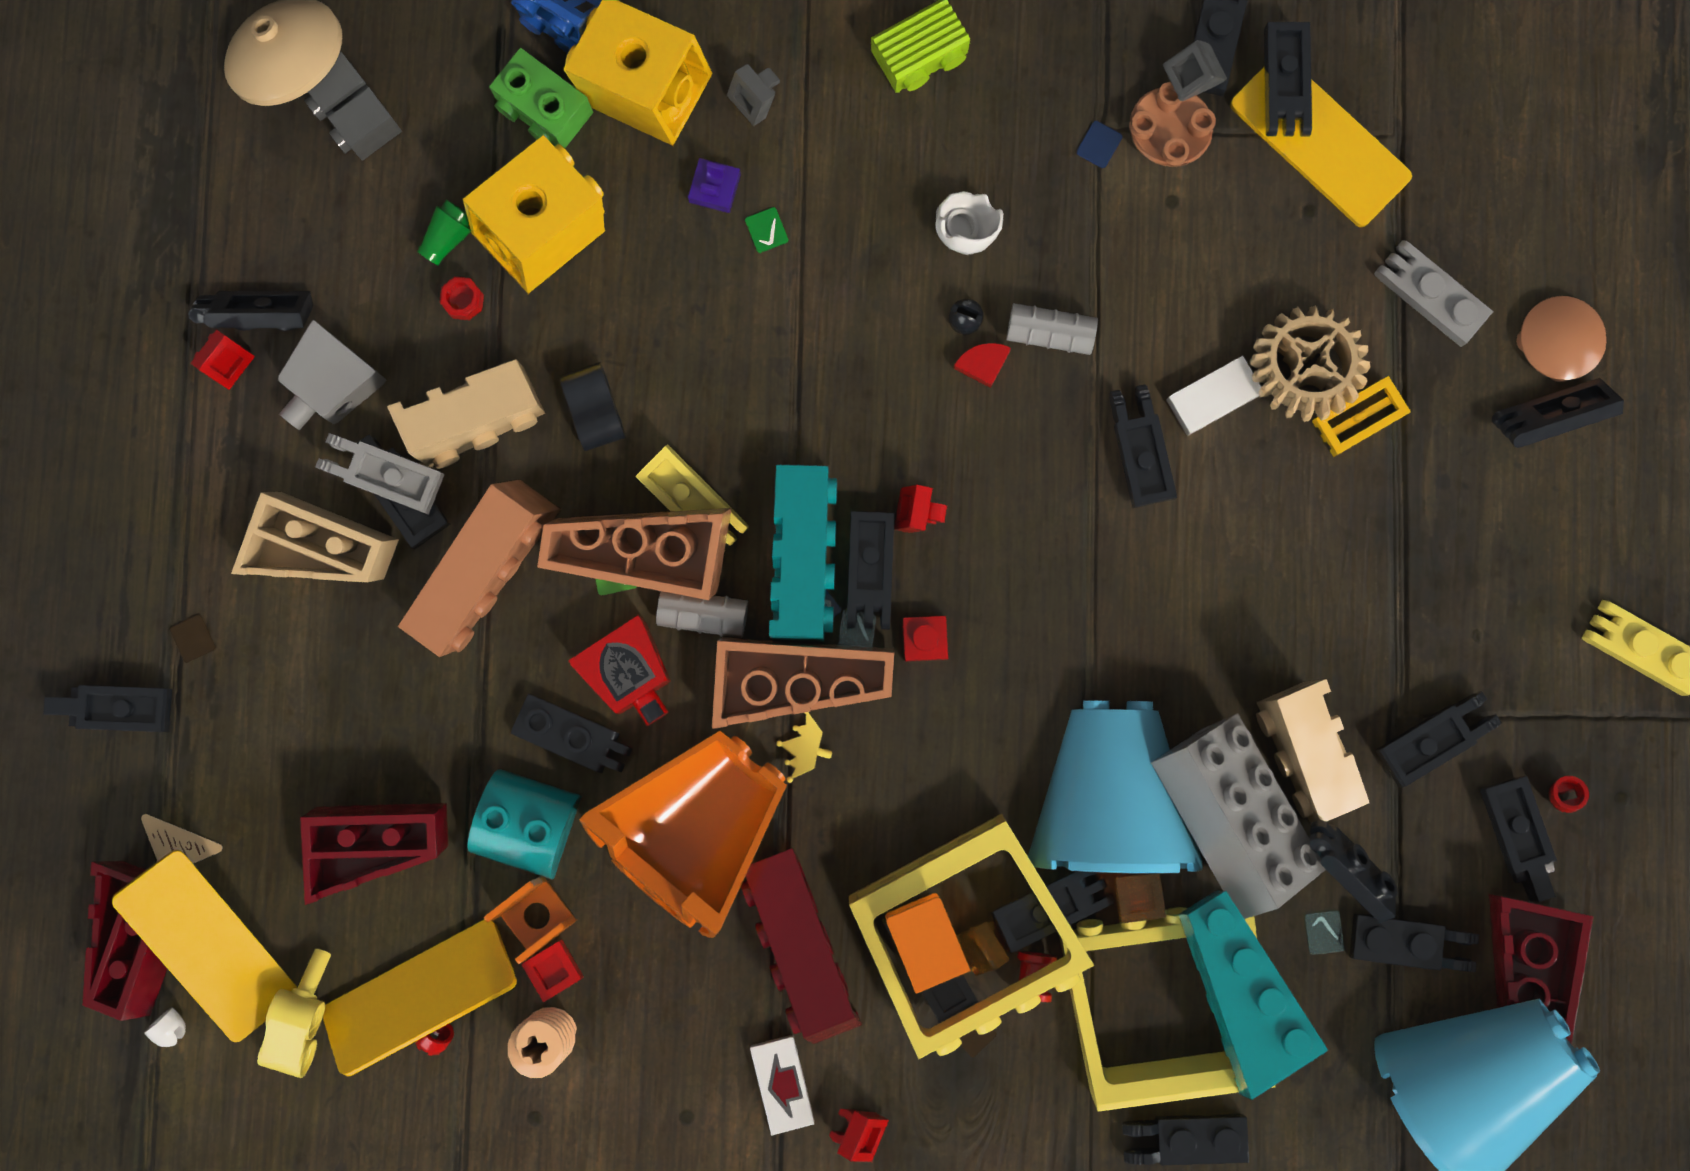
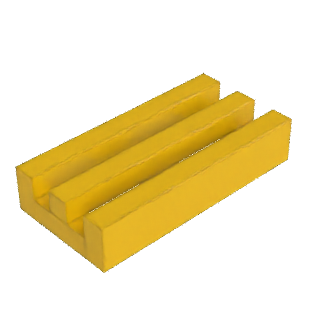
(1393, 397)

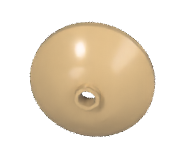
(282, 51)

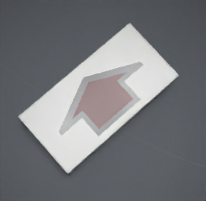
(782, 1084)

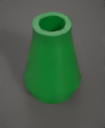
(445, 231)

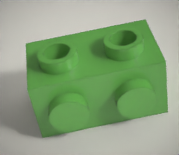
(540, 99)

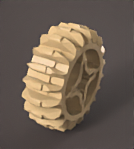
(1323, 375)

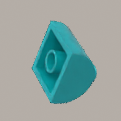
(523, 823)

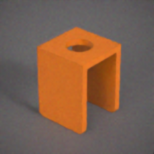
(514, 909)
(926, 942)

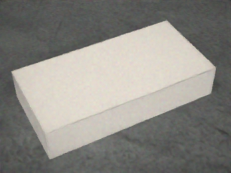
(1214, 396)

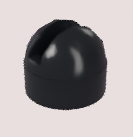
(962, 323)

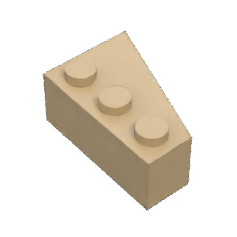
(468, 415)
(310, 542)
(1312, 751)

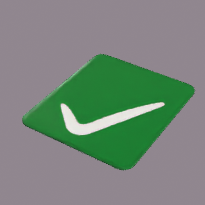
(766, 230)

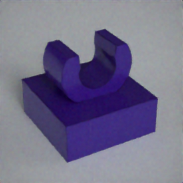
(714, 185)

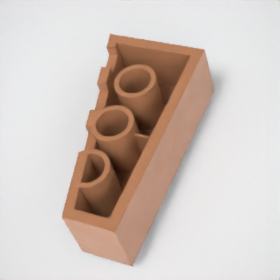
(646, 550)
(478, 566)
(786, 678)

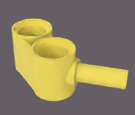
(294, 1022)

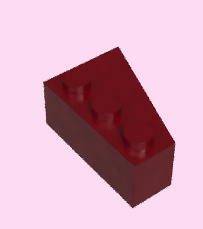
(367, 842)
(120, 968)

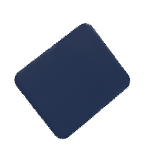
(1099, 144)

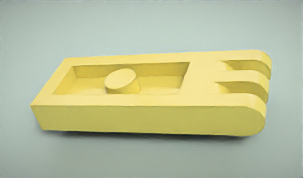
(683, 488)
(1642, 647)

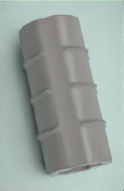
(1052, 329)
(713, 616)

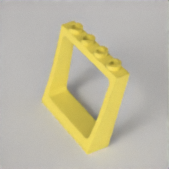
(931, 870)
(1153, 1080)

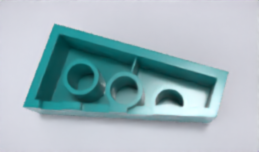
(801, 553)
(1253, 1007)

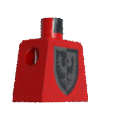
(626, 670)

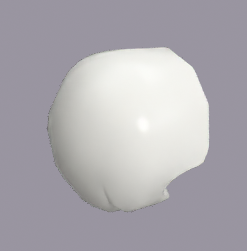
(968, 222)

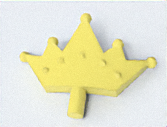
(804, 748)

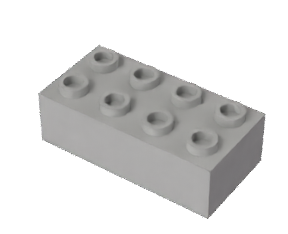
(1239, 816)

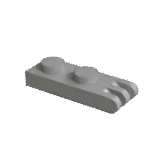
(1433, 293)

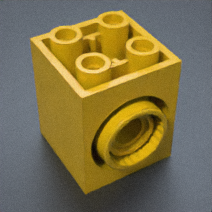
(638, 69)
(536, 213)

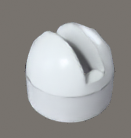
(166, 1029)

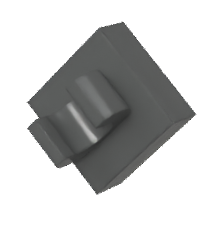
(753, 92)

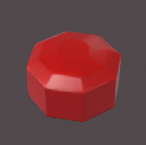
(461, 298)

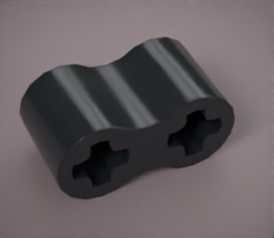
(592, 406)

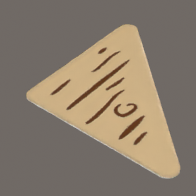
(168, 837)

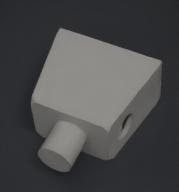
(325, 379)

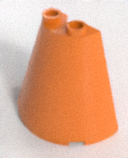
(691, 828)

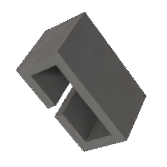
(353, 109)

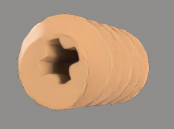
(542, 1042)

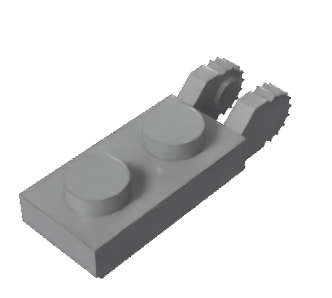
(385, 474)

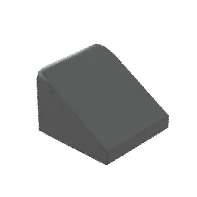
(1194, 70)

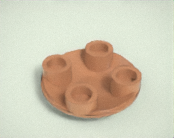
(1171, 129)
(1562, 338)

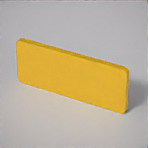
(1336, 158)
(203, 943)
(418, 997)

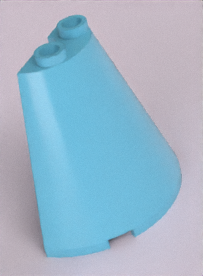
(1107, 800)
(1483, 1082)

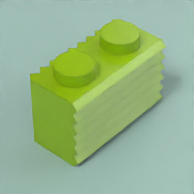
(921, 46)

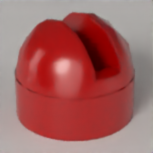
(1565, 785)
(436, 1046)

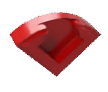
(983, 362)

